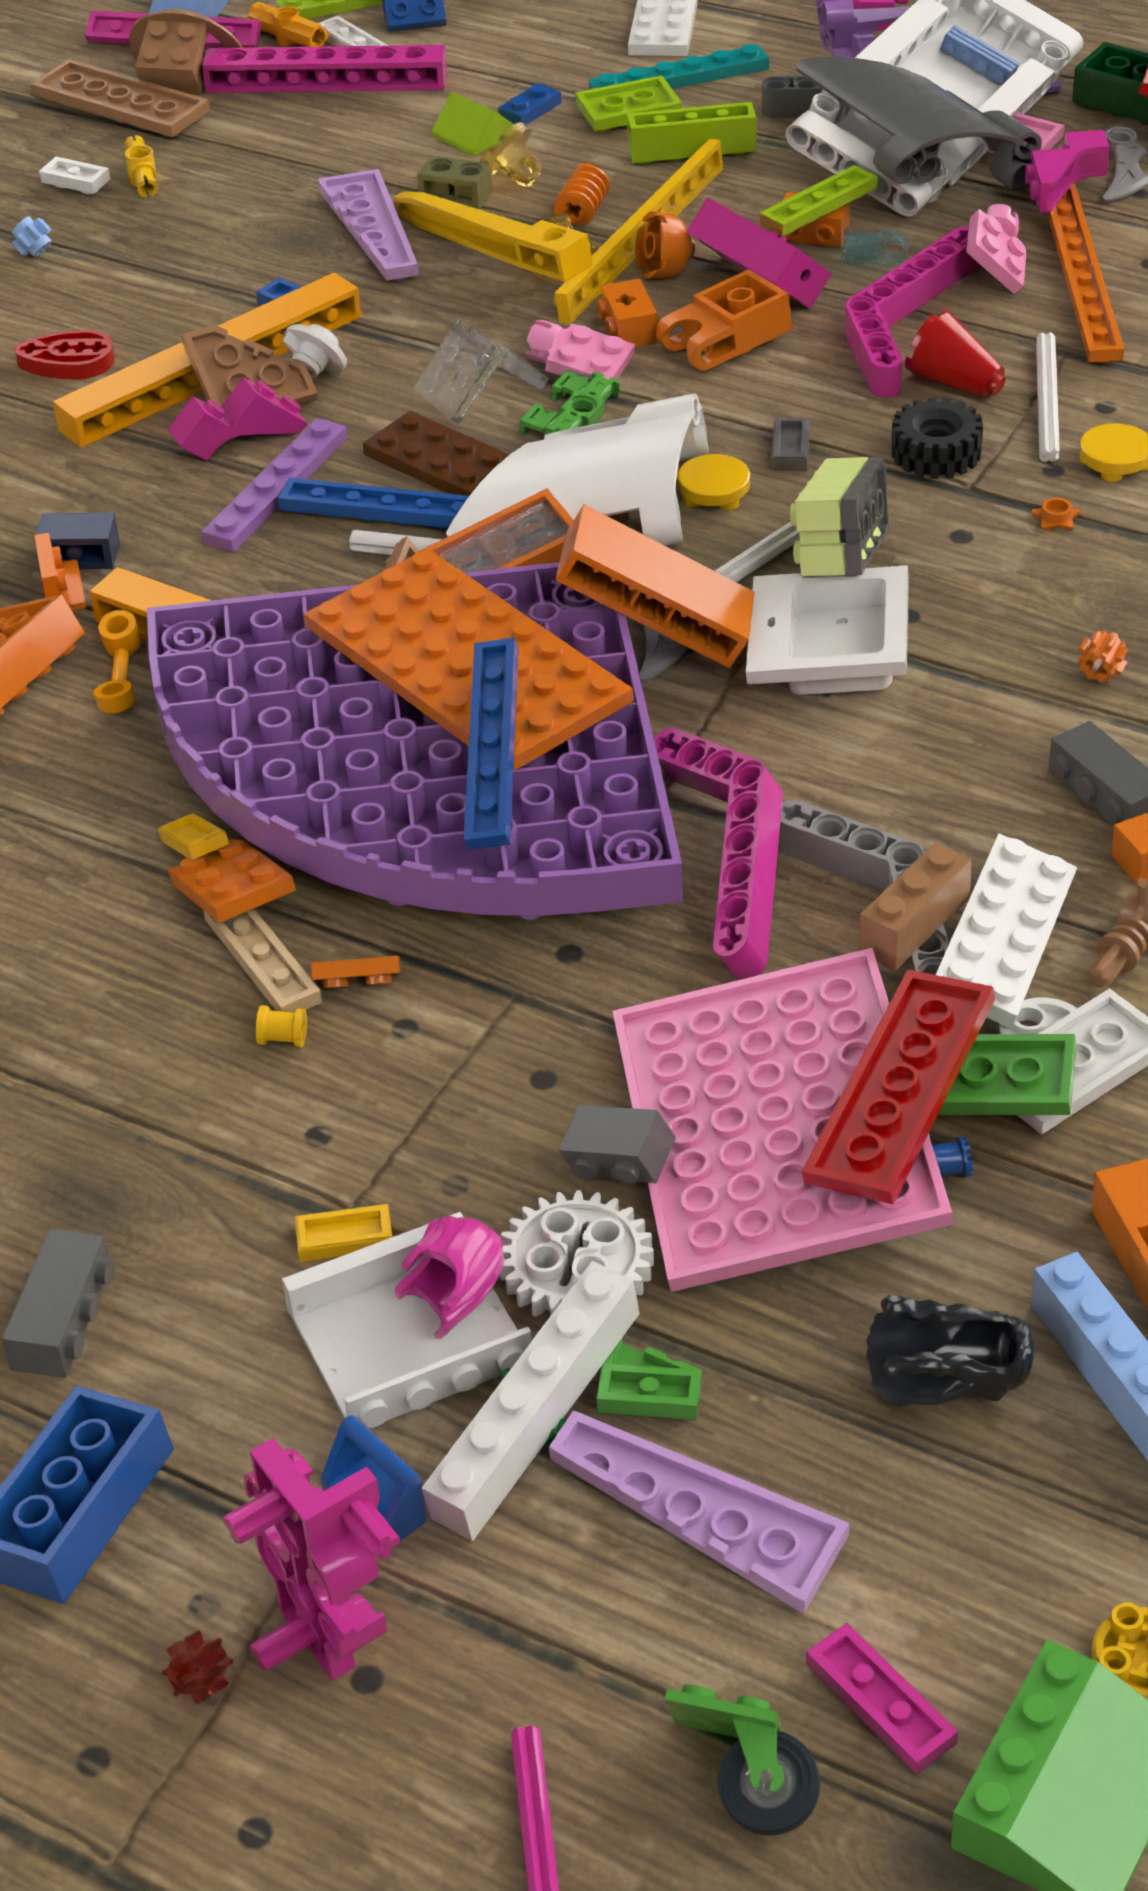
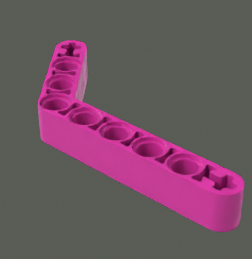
(894, 297)
(748, 844)

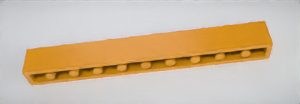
(169, 375)

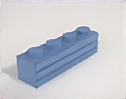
(978, 55)

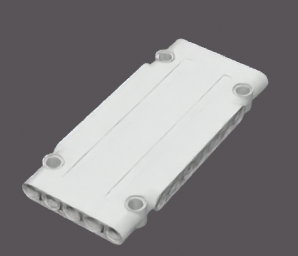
(1041, 44)

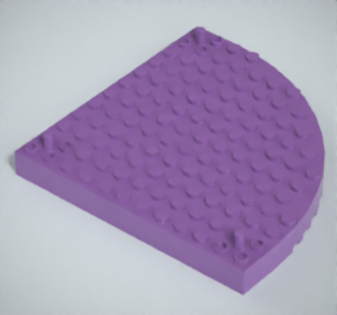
(373, 792)

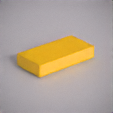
(193, 836)
(341, 1231)

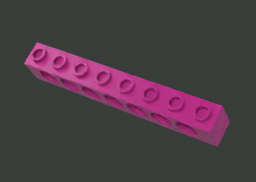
(325, 68)

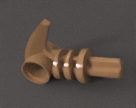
(1125, 942)

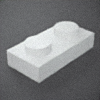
(74, 175)

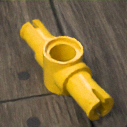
(141, 166)

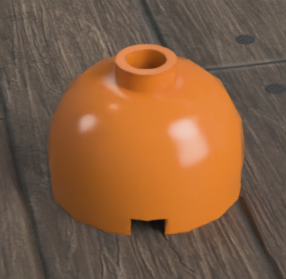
(663, 246)

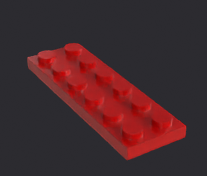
(899, 1086)

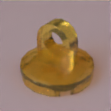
(512, 153)

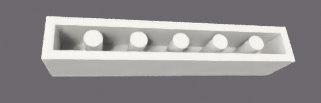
(531, 1401)

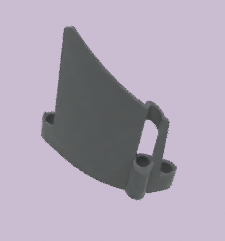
(921, 118)

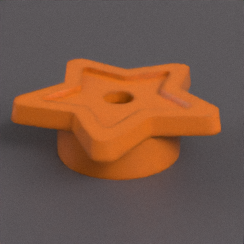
(1056, 513)

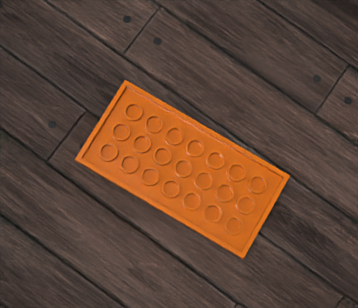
(418, 638)

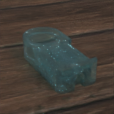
(870, 247)

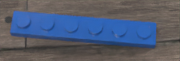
(370, 502)
(491, 744)

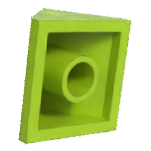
(469, 125)

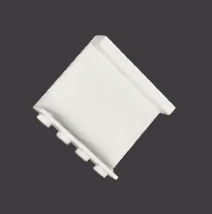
(382, 1349)

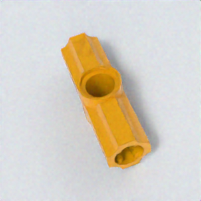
(288, 26)

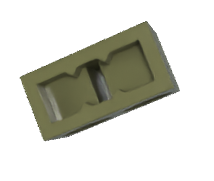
(456, 180)

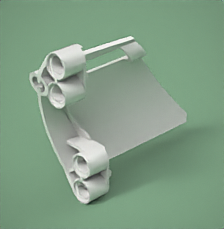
(605, 466)

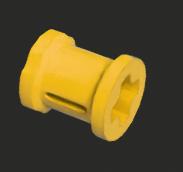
(281, 1026)

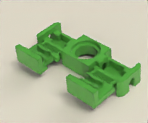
(584, 395)

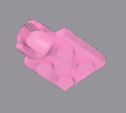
(996, 246)
(578, 350)

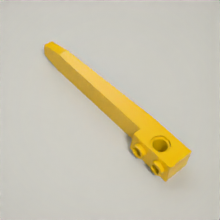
(536, 247)

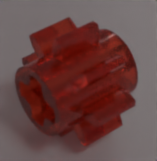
(197, 1667)

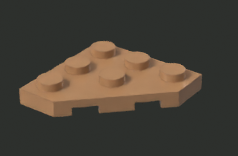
(224, 360)

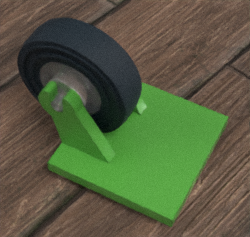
(766, 1775)

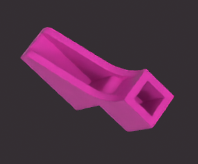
(1057, 169)
(247, 411)

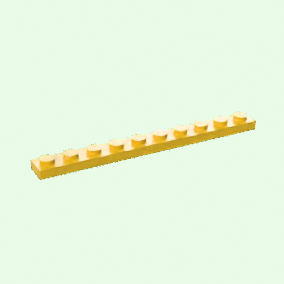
(619, 249)

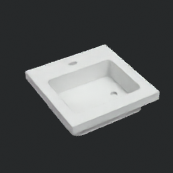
(829, 630)

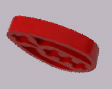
(67, 354)

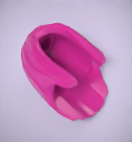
(457, 1269)

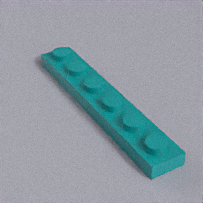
(694, 68)

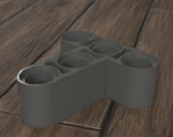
(787, 96)

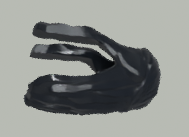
(945, 1352)

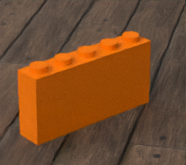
(656, 586)

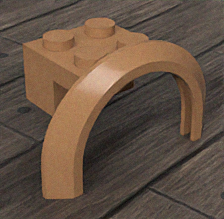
(172, 45)

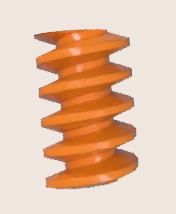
(582, 194)

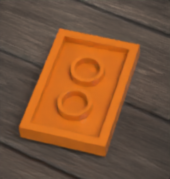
(231, 880)

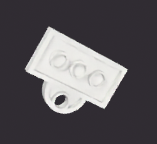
(1108, 1041)

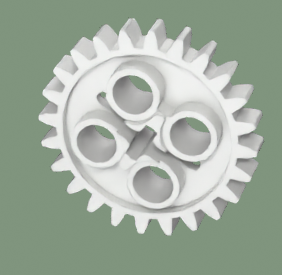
(548, 1242)

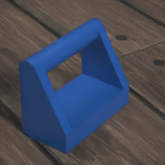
(398, 1484)

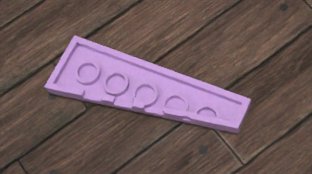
(371, 218)

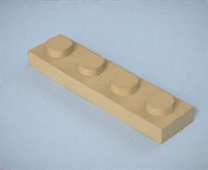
(267, 961)

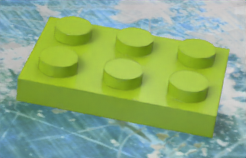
(609, 105)

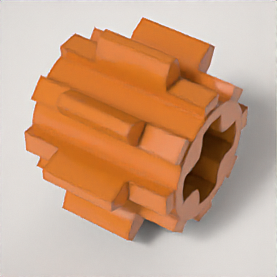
(1102, 656)

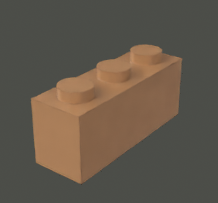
(915, 905)

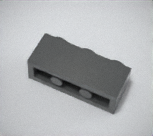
(1100, 772)
(58, 1303)

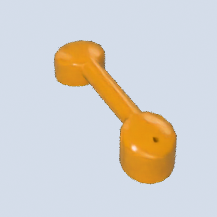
(120, 640)

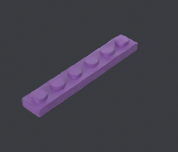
(261, 496)

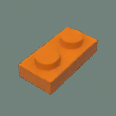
(336, 973)

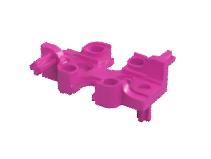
(317, 1553)

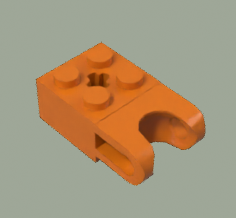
(727, 320)

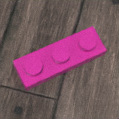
(882, 1698)

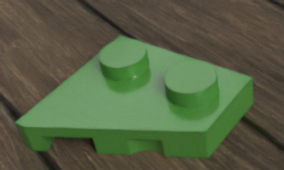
(648, 1385)

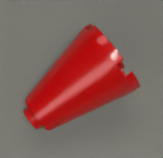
(954, 357)

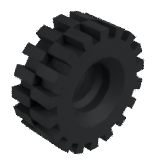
(937, 437)

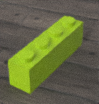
(682, 131)

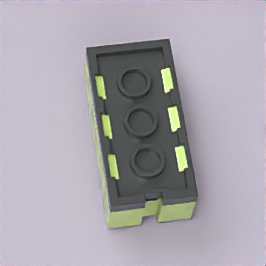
(841, 516)

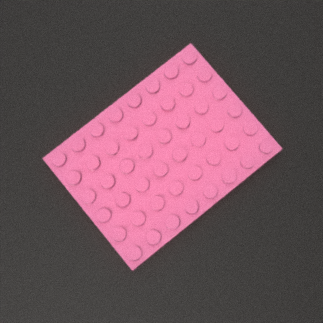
(747, 1090)

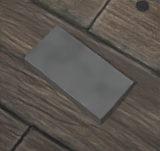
(790, 444)

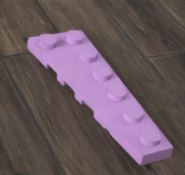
(735, 1522)

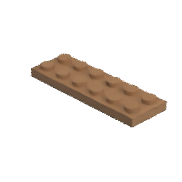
(120, 97)

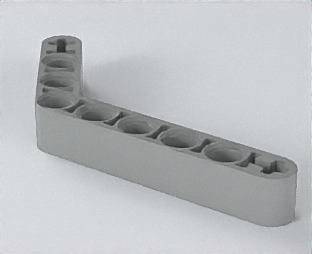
(857, 854)

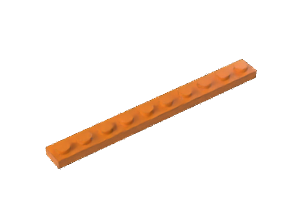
(1085, 280)

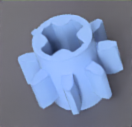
(31, 236)

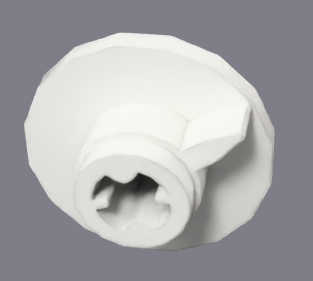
(315, 348)

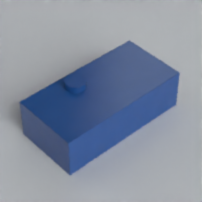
(76, 1489)

